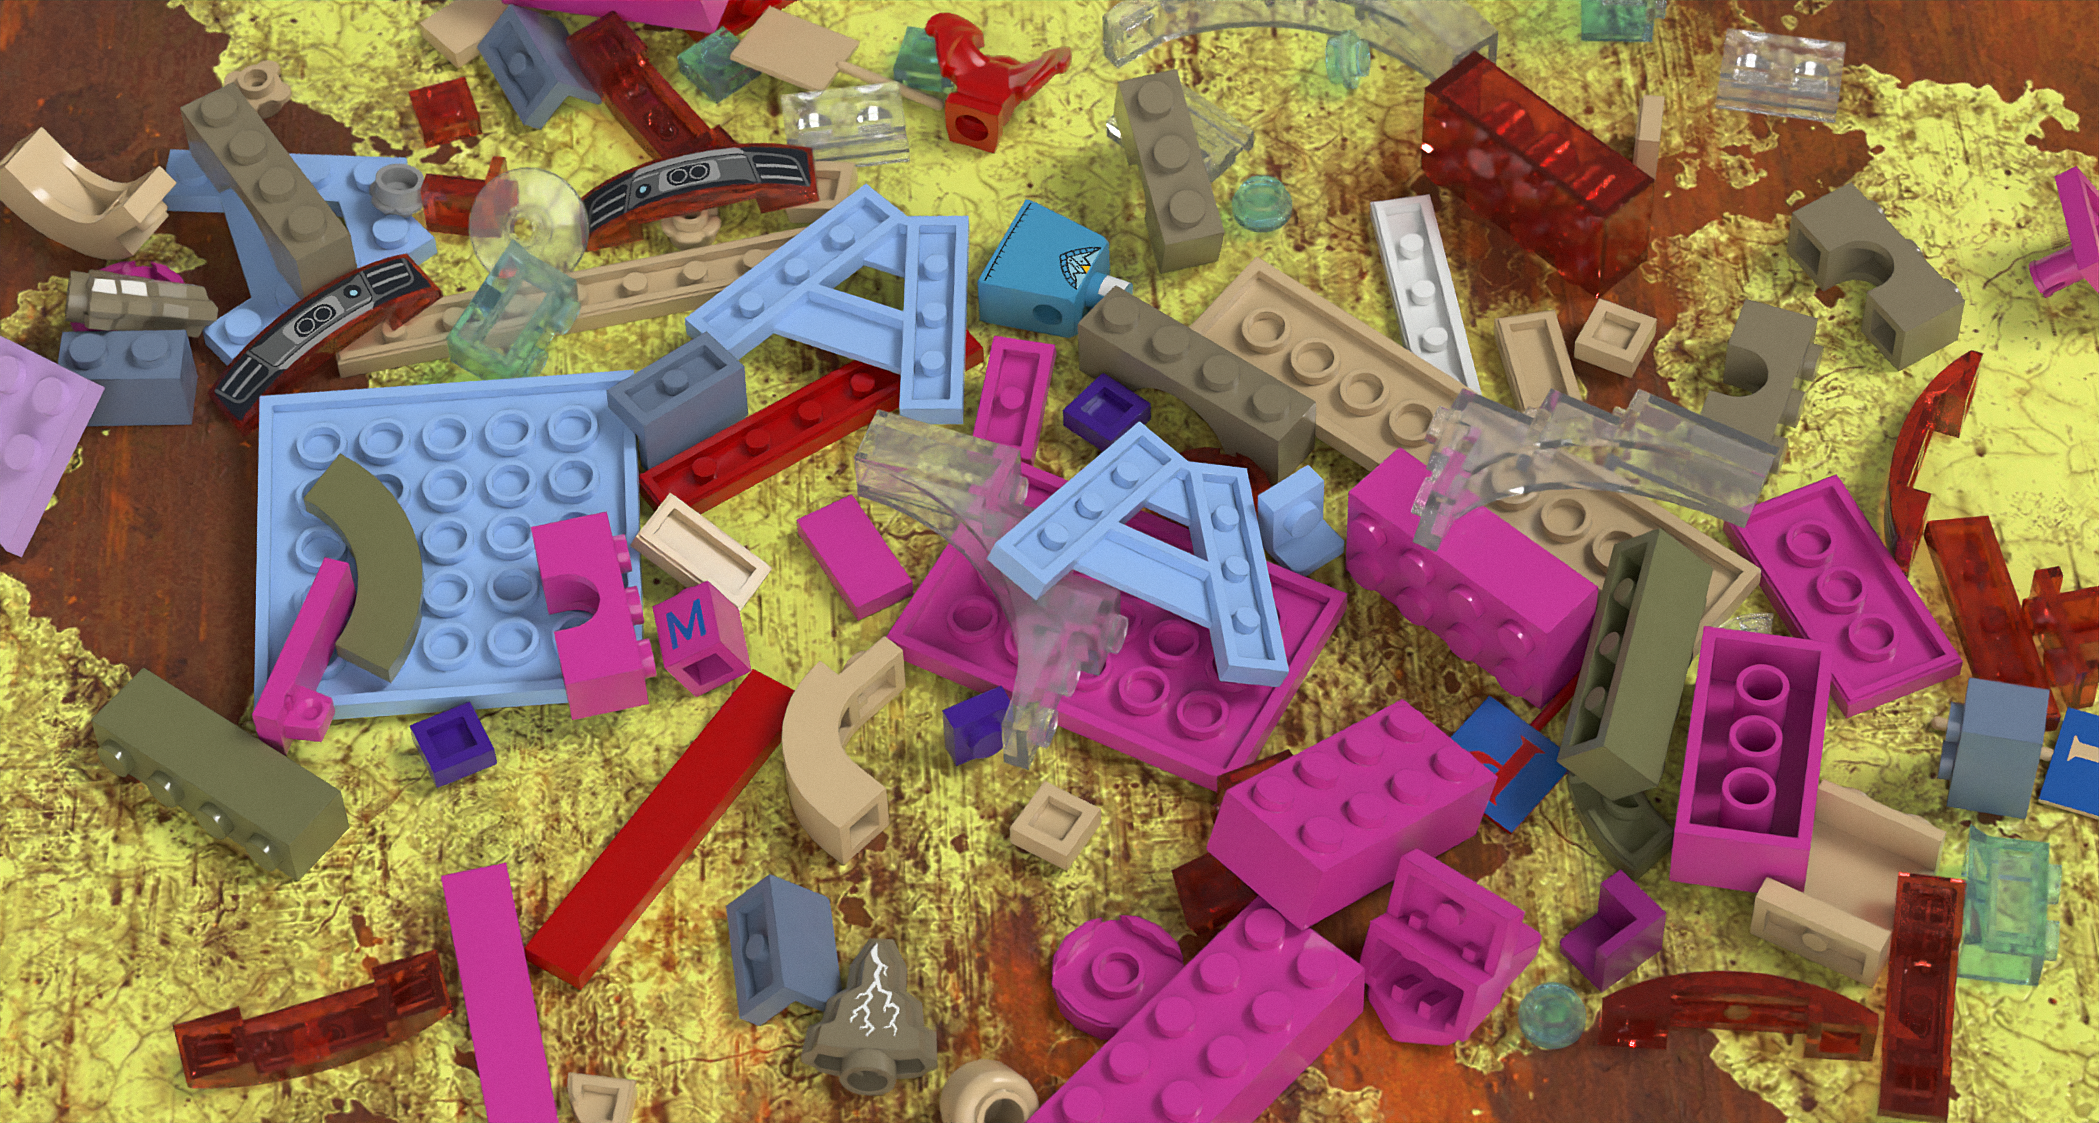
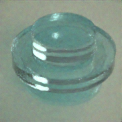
(1347, 59)
(1262, 204)
(1552, 1016)

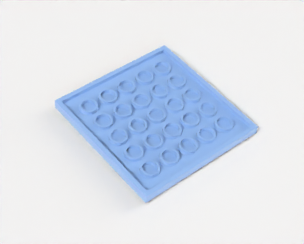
(473, 478)

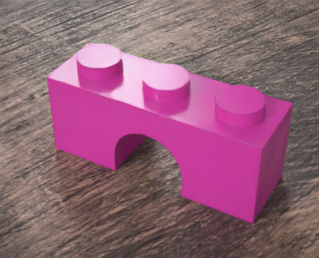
(601, 658)

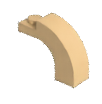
(77, 205)
(827, 790)

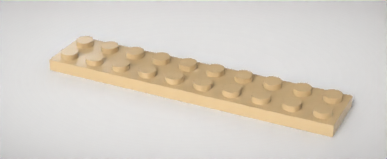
(1384, 398)

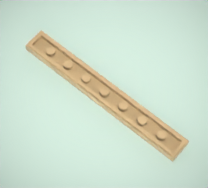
(607, 294)

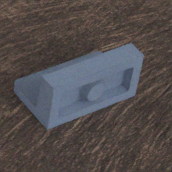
(534, 64)
(681, 399)
(781, 949)

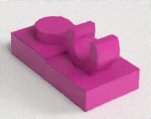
(1015, 394)

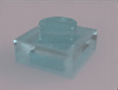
(918, 63)
(710, 67)

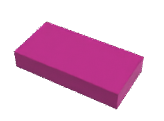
(854, 557)

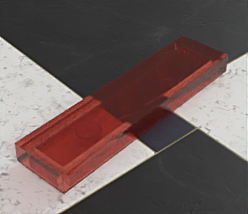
(1986, 605)

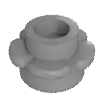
(397, 190)

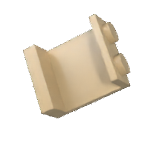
(1849, 883)

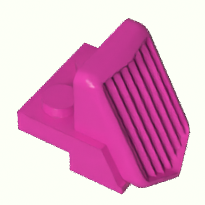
(1442, 953)

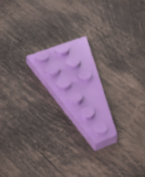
(40, 426)

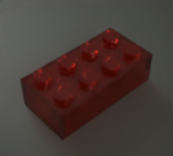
(1536, 174)

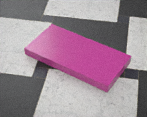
(1844, 587)

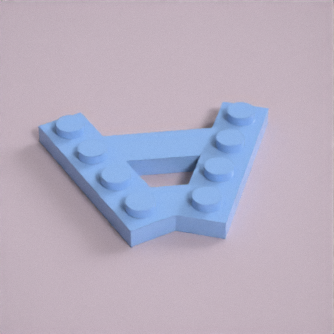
(344, 187)
(796, 299)
(1217, 587)

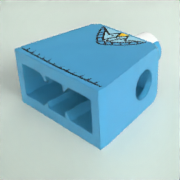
(1045, 274)

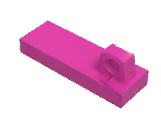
(289, 701)

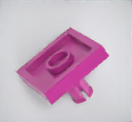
(2081, 258)

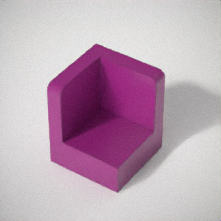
(1618, 936)

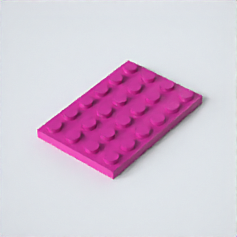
(1161, 689)

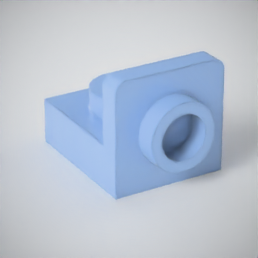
(1294, 523)

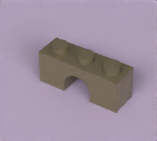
(1176, 186)
(1851, 239)
(1769, 358)

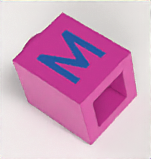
(701, 638)

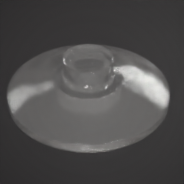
(546, 202)

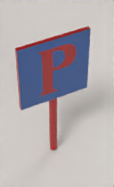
(1516, 755)

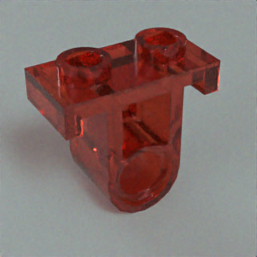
(2068, 634)

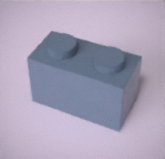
(144, 374)
(1994, 747)

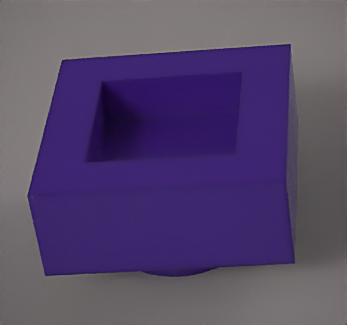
(1105, 412)
(975, 726)
(453, 744)

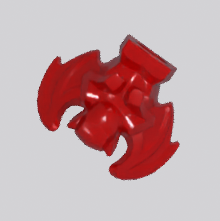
(985, 84)

